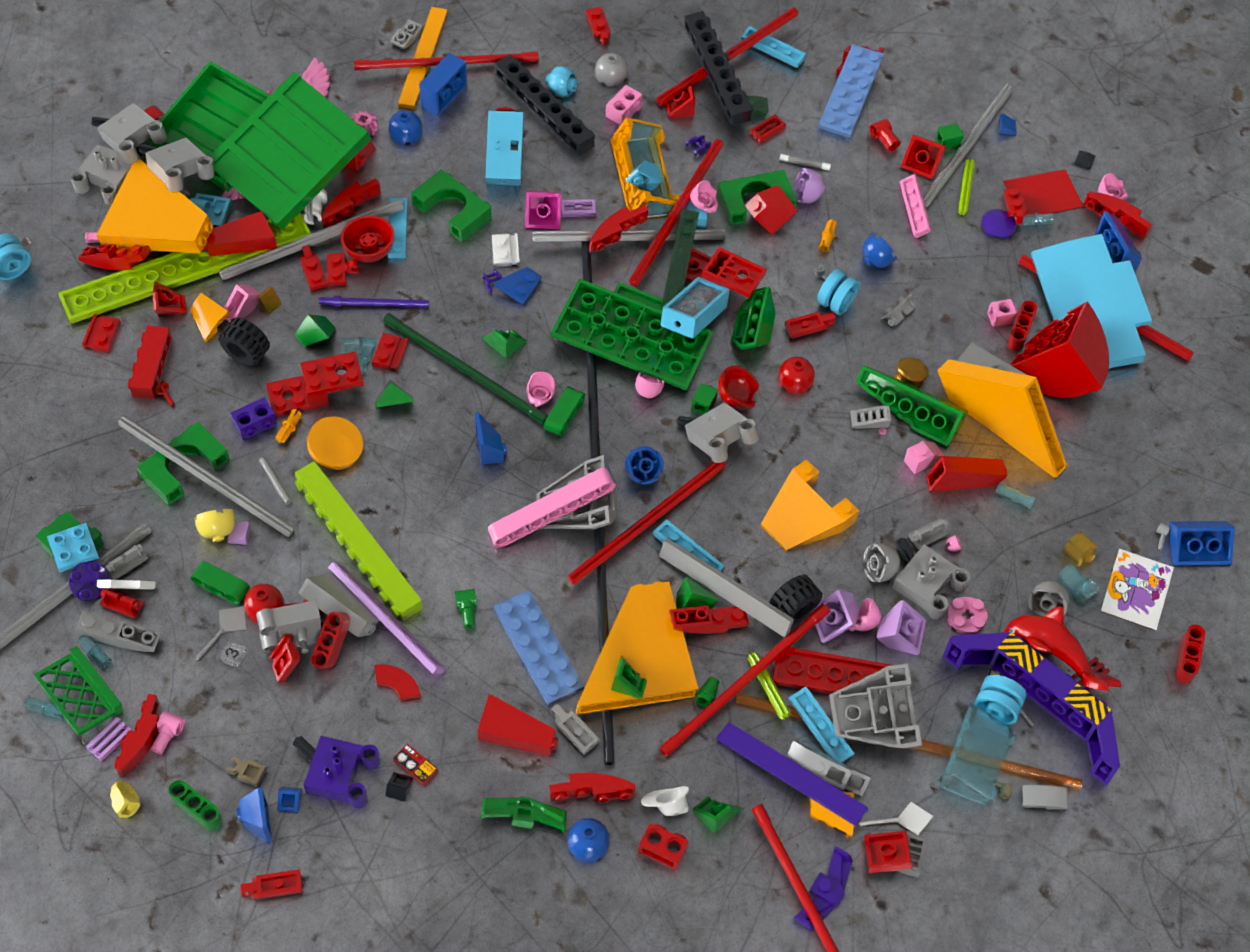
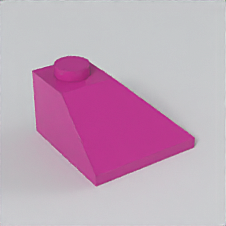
(543, 209)

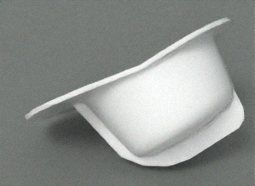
(669, 801)

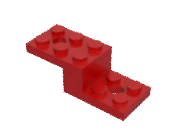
(724, 270)
(317, 380)

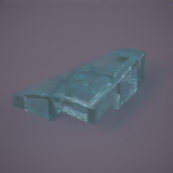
(362, 346)

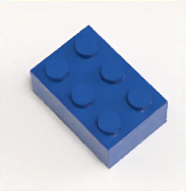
(443, 84)

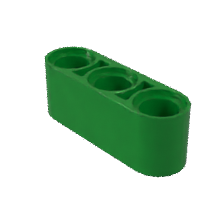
(564, 411)
(220, 582)
(190, 797)

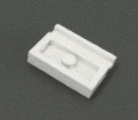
(505, 250)

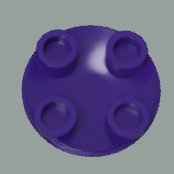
(998, 224)
(84, 580)

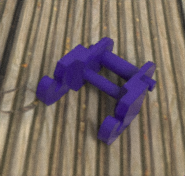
(696, 140)
(487, 282)

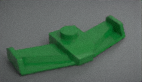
(524, 812)

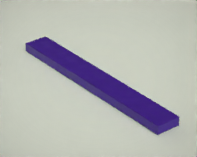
(792, 774)

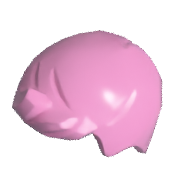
(1112, 186)
(704, 197)
(648, 386)
(540, 388)
(868, 616)

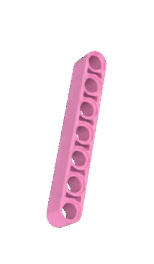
(551, 507)

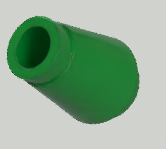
(707, 692)

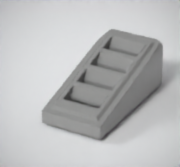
(870, 412)
(915, 871)

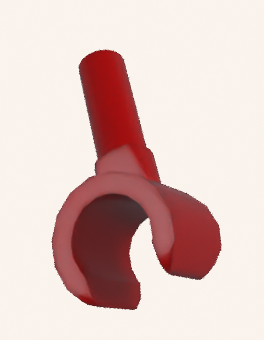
(163, 391)

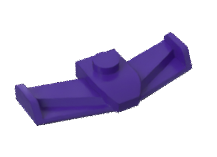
(828, 889)

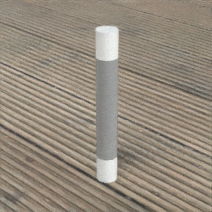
(806, 162)

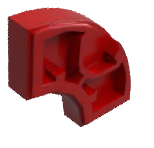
(397, 680)

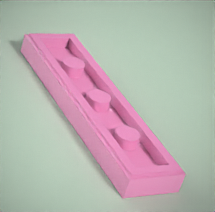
(915, 206)

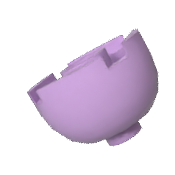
(808, 186)

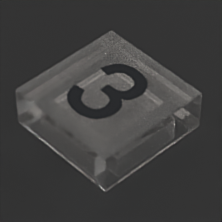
(232, 654)

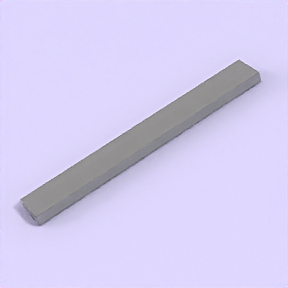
(726, 587)

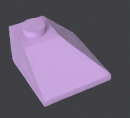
(841, 616)
(902, 629)

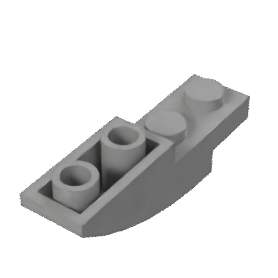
(117, 634)
(828, 768)

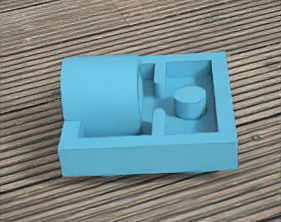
(214, 206)
(72, 547)

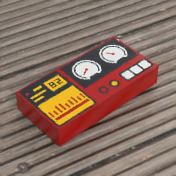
(415, 764)

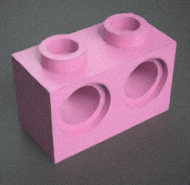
(624, 104)

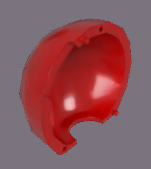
(737, 388)

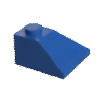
(489, 442)
(255, 814)

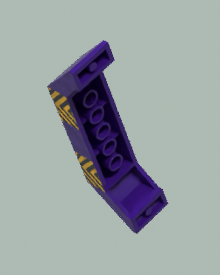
(1047, 687)

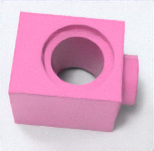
(1002, 312)

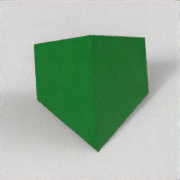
(314, 329)
(505, 342)
(392, 395)
(693, 595)
(628, 680)
(715, 813)

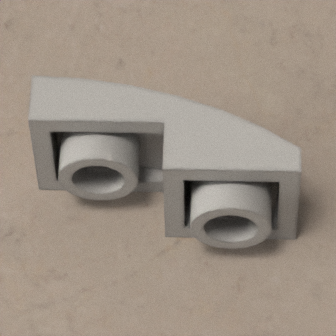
(407, 35)
(1045, 796)

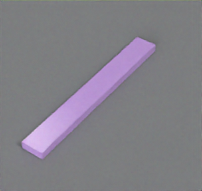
(387, 618)

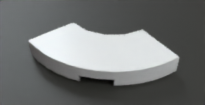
(126, 584)

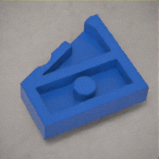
(519, 284)

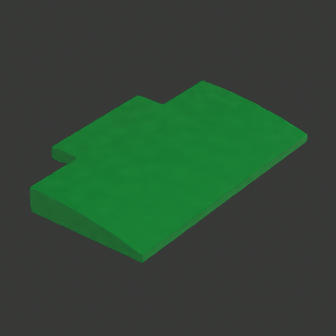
(629, 331)

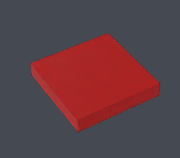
(888, 851)

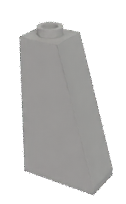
(335, 596)

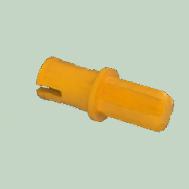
(827, 235)
(288, 426)

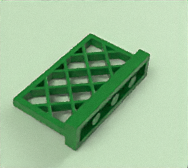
(96, 686)

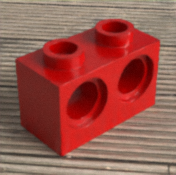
(660, 851)

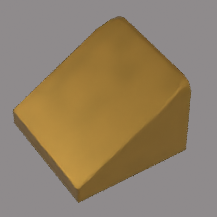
(269, 300)

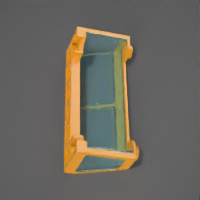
(633, 145)

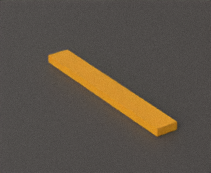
(425, 49)

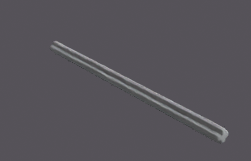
(967, 144)
(630, 235)
(310, 240)
(206, 476)
(65, 591)

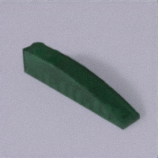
(680, 255)

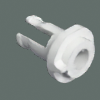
(315, 207)

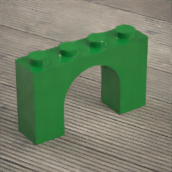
(443, 187)
(732, 191)
(194, 441)

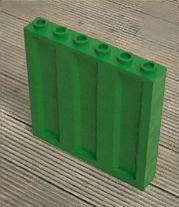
(211, 111)

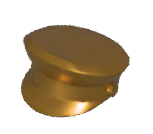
(911, 371)

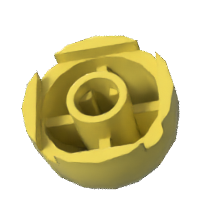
(215, 524)

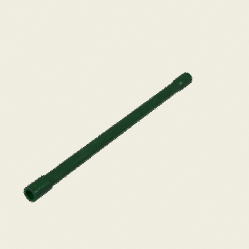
(398, 325)

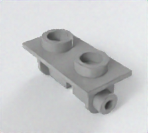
(894, 314)
(929, 533)
(126, 562)

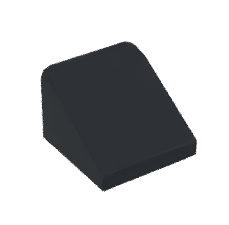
(398, 786)

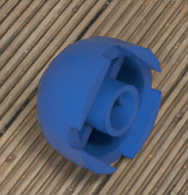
(405, 127)
(877, 252)
(644, 465)
(588, 840)

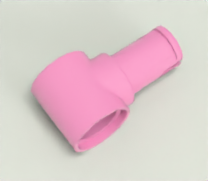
(168, 727)

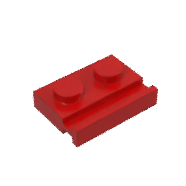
(101, 333)
(390, 352)
(285, 658)

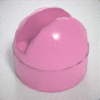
(955, 544)

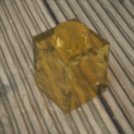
(1080, 548)

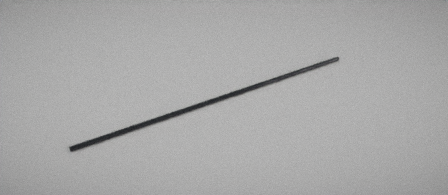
(607, 718)

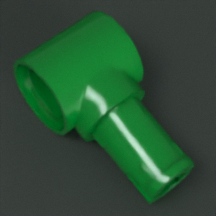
(466, 604)

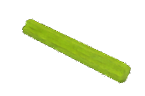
(966, 187)
(770, 688)

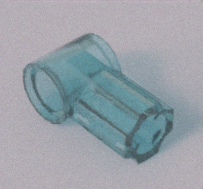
(1082, 588)

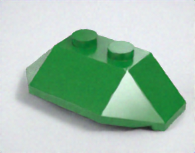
(755, 320)

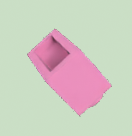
(242, 301)
(922, 456)

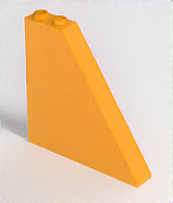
(153, 216)
(1007, 406)
(650, 646)

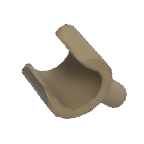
(1006, 790)

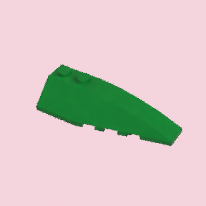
(915, 406)

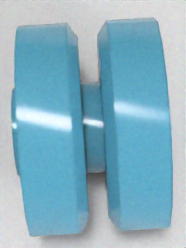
(13, 257)
(838, 291)
(1001, 698)

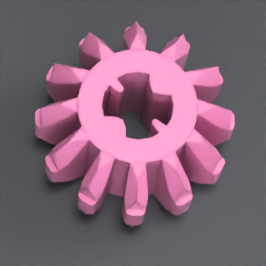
(367, 120)

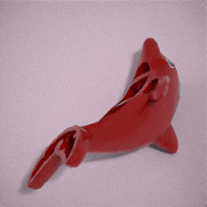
(1052, 636)

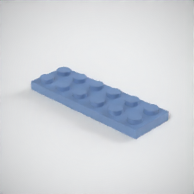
(851, 91)
(538, 648)

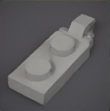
(574, 729)

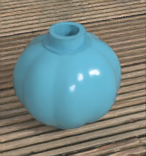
(561, 80)

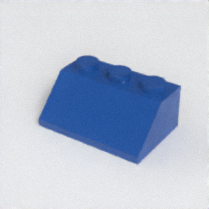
(1117, 240)
(1201, 542)

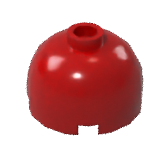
(796, 375)
(262, 597)

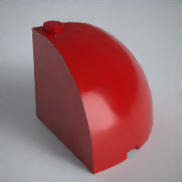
(1067, 355)

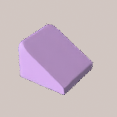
(240, 533)

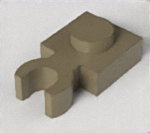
(249, 772)

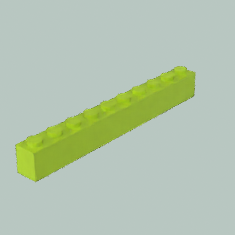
(358, 541)

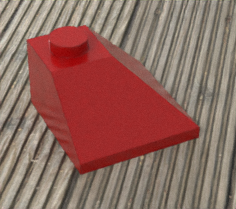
(923, 156)
(771, 208)

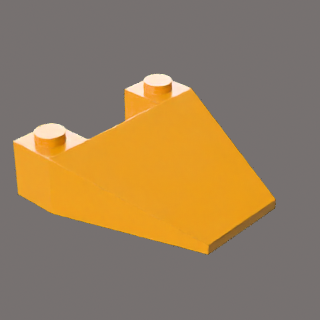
(801, 515)

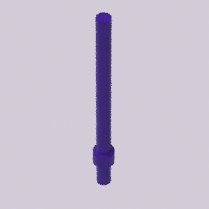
(338, 301)

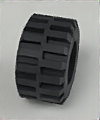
(244, 341)
(797, 597)

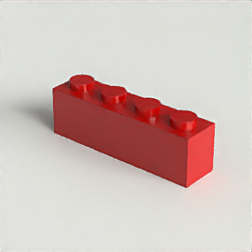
(150, 362)

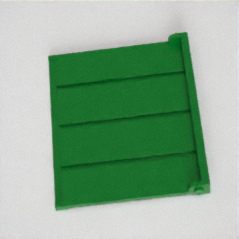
(288, 150)

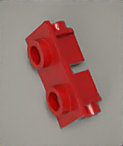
(121, 602)

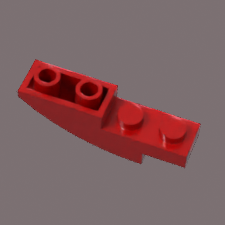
(344, 203)
(1126, 212)
(611, 229)
(112, 258)
(707, 620)
(139, 742)
(601, 786)

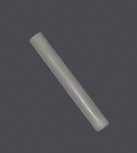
(275, 481)

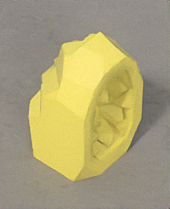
(124, 799)

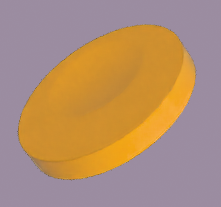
(335, 443)

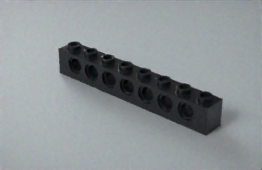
(718, 68)
(544, 105)

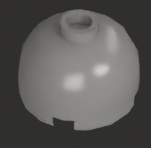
(611, 69)
(881, 561)
(1048, 596)

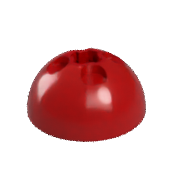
(368, 238)

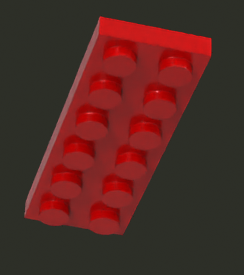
(820, 670)

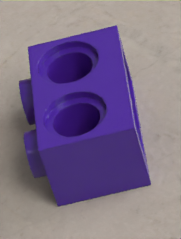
(253, 416)

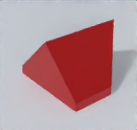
(683, 106)
(167, 301)

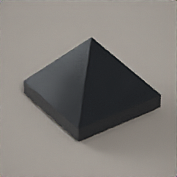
(1085, 159)

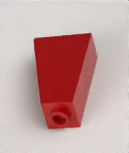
(241, 236)
(965, 473)
(514, 728)

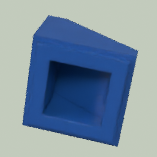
(1007, 125)
(289, 799)

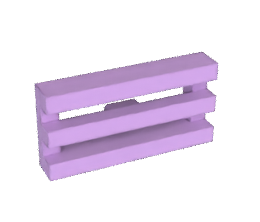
(578, 210)
(106, 737)

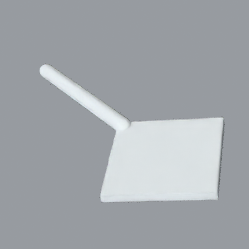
(912, 818)

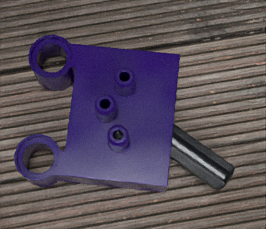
(335, 767)

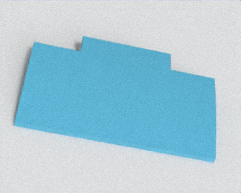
(1083, 273)

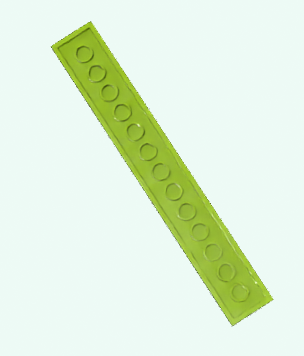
(170, 270)

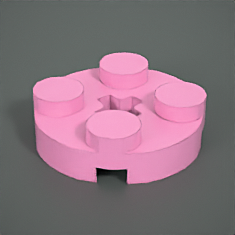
(967, 605)

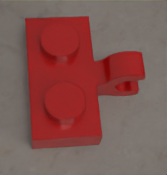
(338, 268)

